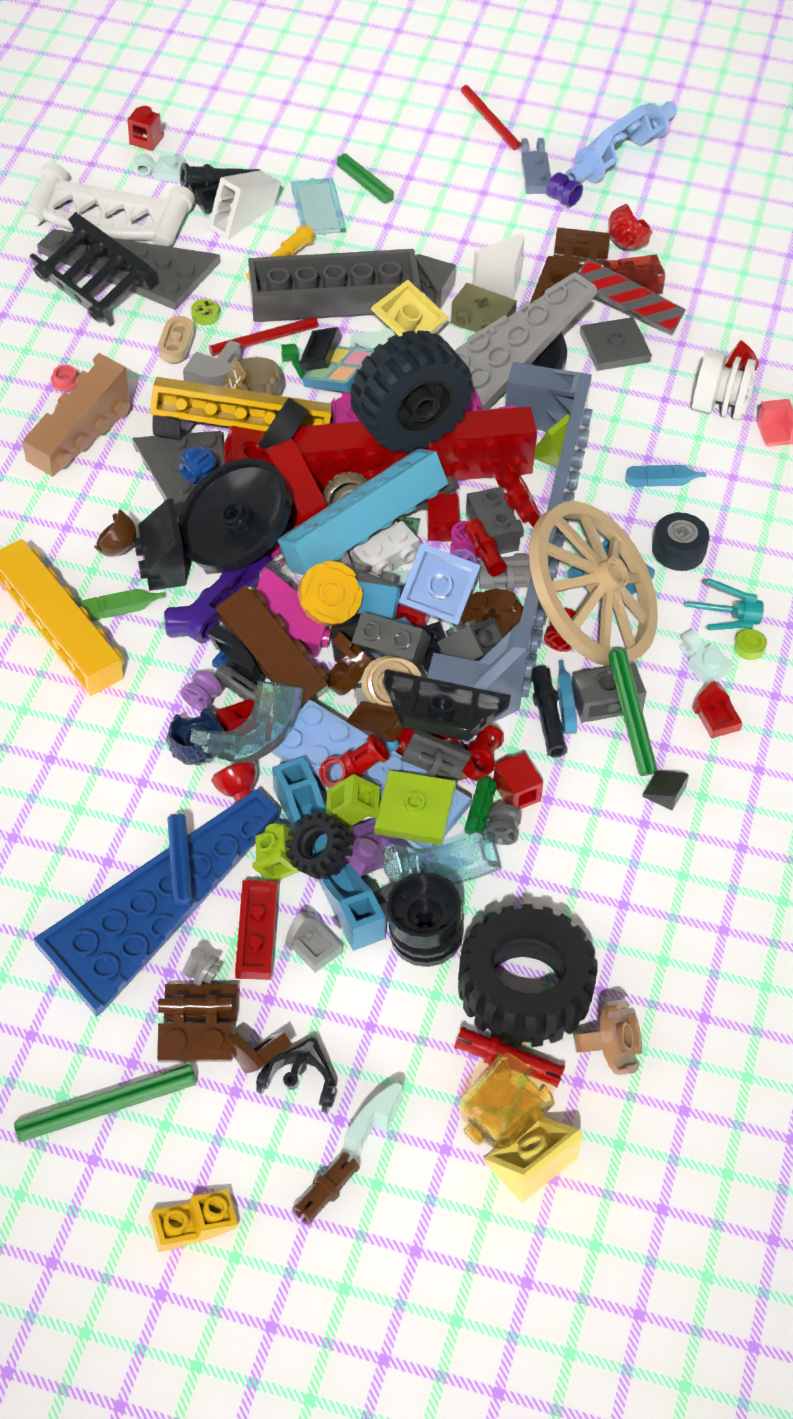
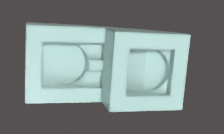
(376, 1114)

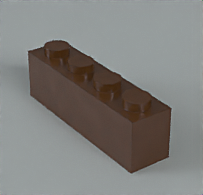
(269, 645)

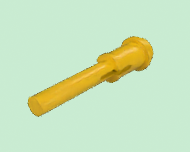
(303, 236)

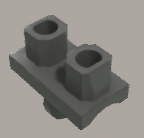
(436, 755)

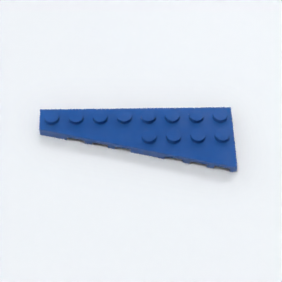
(123, 927)

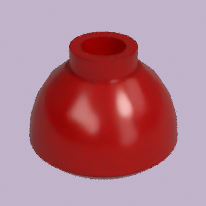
(235, 780)

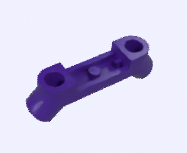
(201, 614)

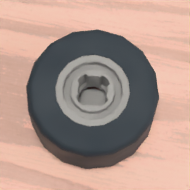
(680, 541)

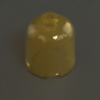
(503, 1103)

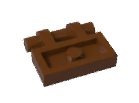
(581, 243)
(194, 1041)

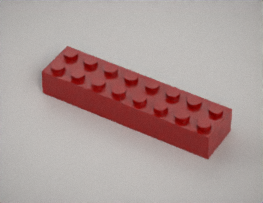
(472, 450)

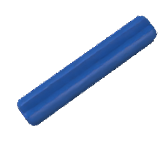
(179, 860)

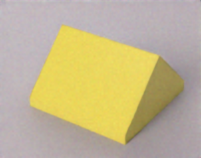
(409, 310)
(536, 1157)

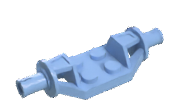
(639, 125)

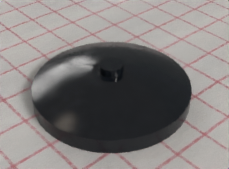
(235, 515)

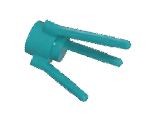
(747, 611)

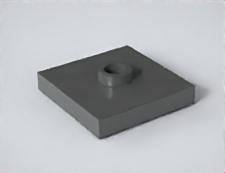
(615, 343)

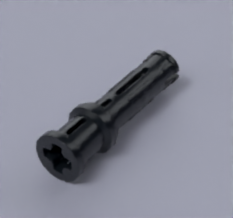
(206, 174)

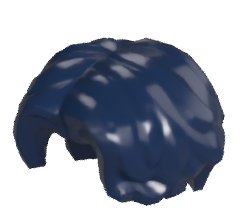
(180, 733)

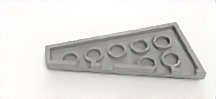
(522, 335)

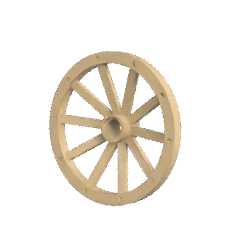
(603, 577)

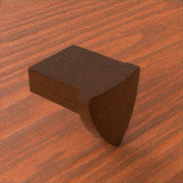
(254, 1058)

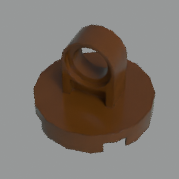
(349, 667)

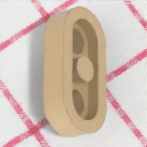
(176, 339)

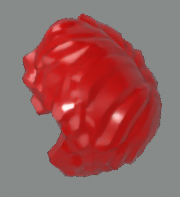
(627, 230)

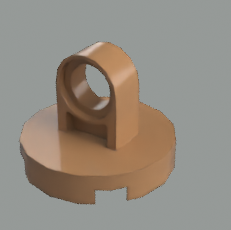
(617, 1037)

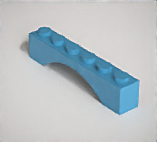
(346, 893)

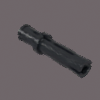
(546, 700)

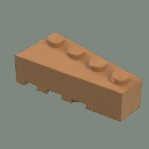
(79, 416)

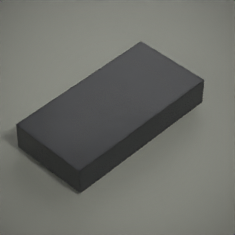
(320, 349)

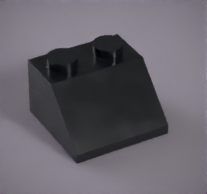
(161, 548)

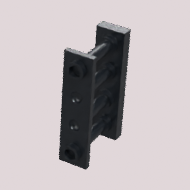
(100, 245)

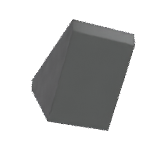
(436, 278)

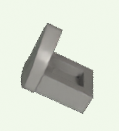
(312, 941)

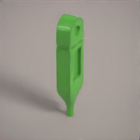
(119, 603)

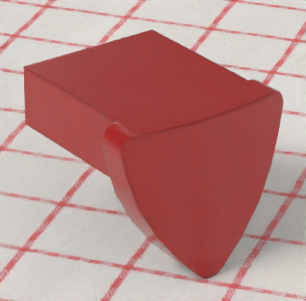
(745, 352)
(717, 711)

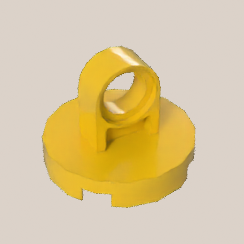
(329, 593)

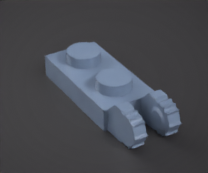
(535, 167)

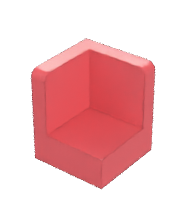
(776, 422)

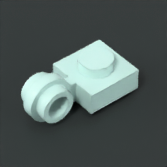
(165, 169)

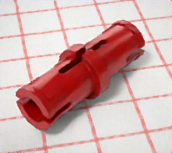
(485, 547)

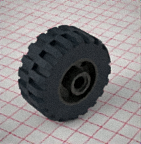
(411, 391)

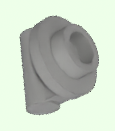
(201, 966)

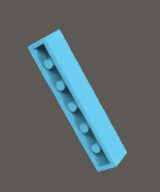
(364, 511)

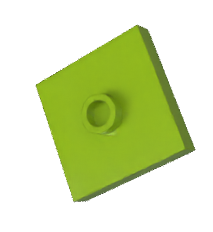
(415, 807)

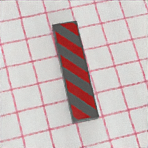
(633, 297)

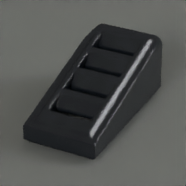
(170, 426)

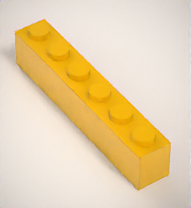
(226, 405)
(59, 618)

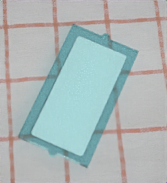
(318, 205)

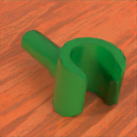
(290, 353)

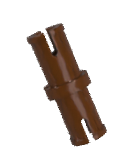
(325, 1188)

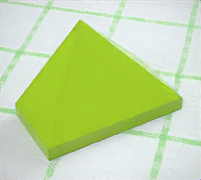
(550, 446)

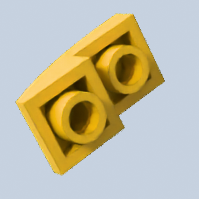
(193, 1222)

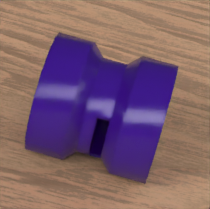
(562, 188)

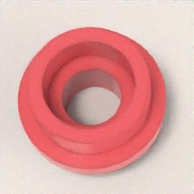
(64, 378)

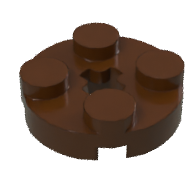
(494, 601)

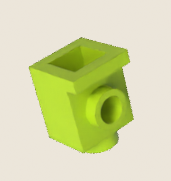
(353, 800)
(271, 850)

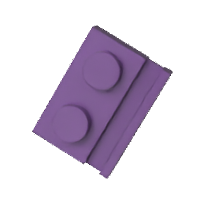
(367, 848)

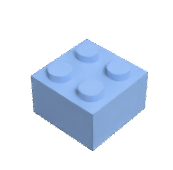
(440, 585)

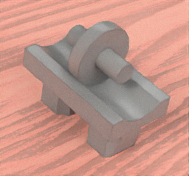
(515, 576)

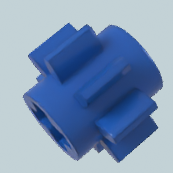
(196, 464)

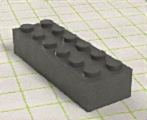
(327, 283)

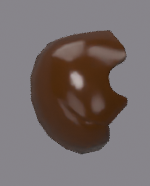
(117, 536)

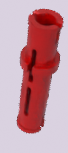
(490, 1048)

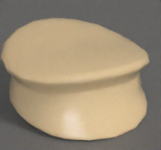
(374, 673)

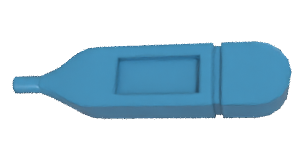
(660, 475)
(566, 700)

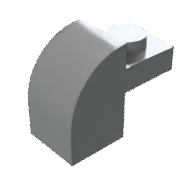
(212, 370)

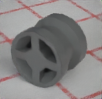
(504, 823)

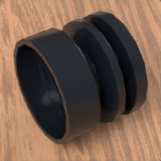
(425, 919)

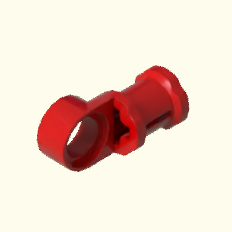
(483, 752)
(355, 761)

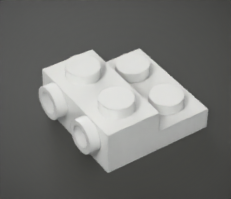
(387, 548)

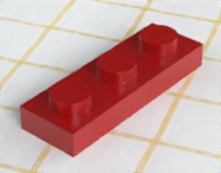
(256, 930)

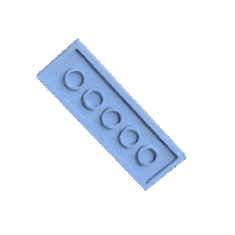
(324, 735)

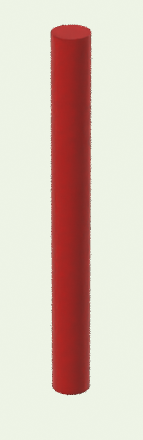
(490, 117)
(267, 335)

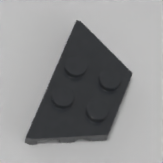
(442, 706)

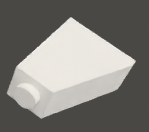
(242, 201)

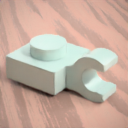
(706, 662)

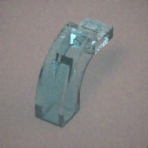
(264, 730)
(456, 861)

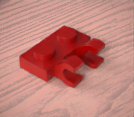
(518, 495)

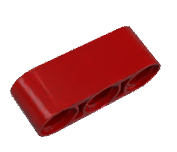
(306, 495)

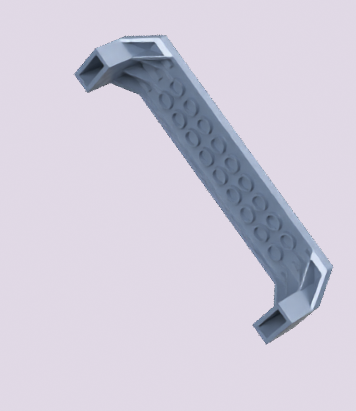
(511, 661)

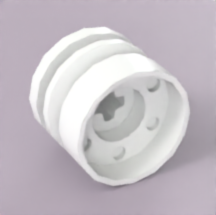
(724, 384)

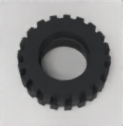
(531, 935)

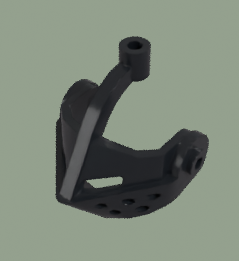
(305, 1052)

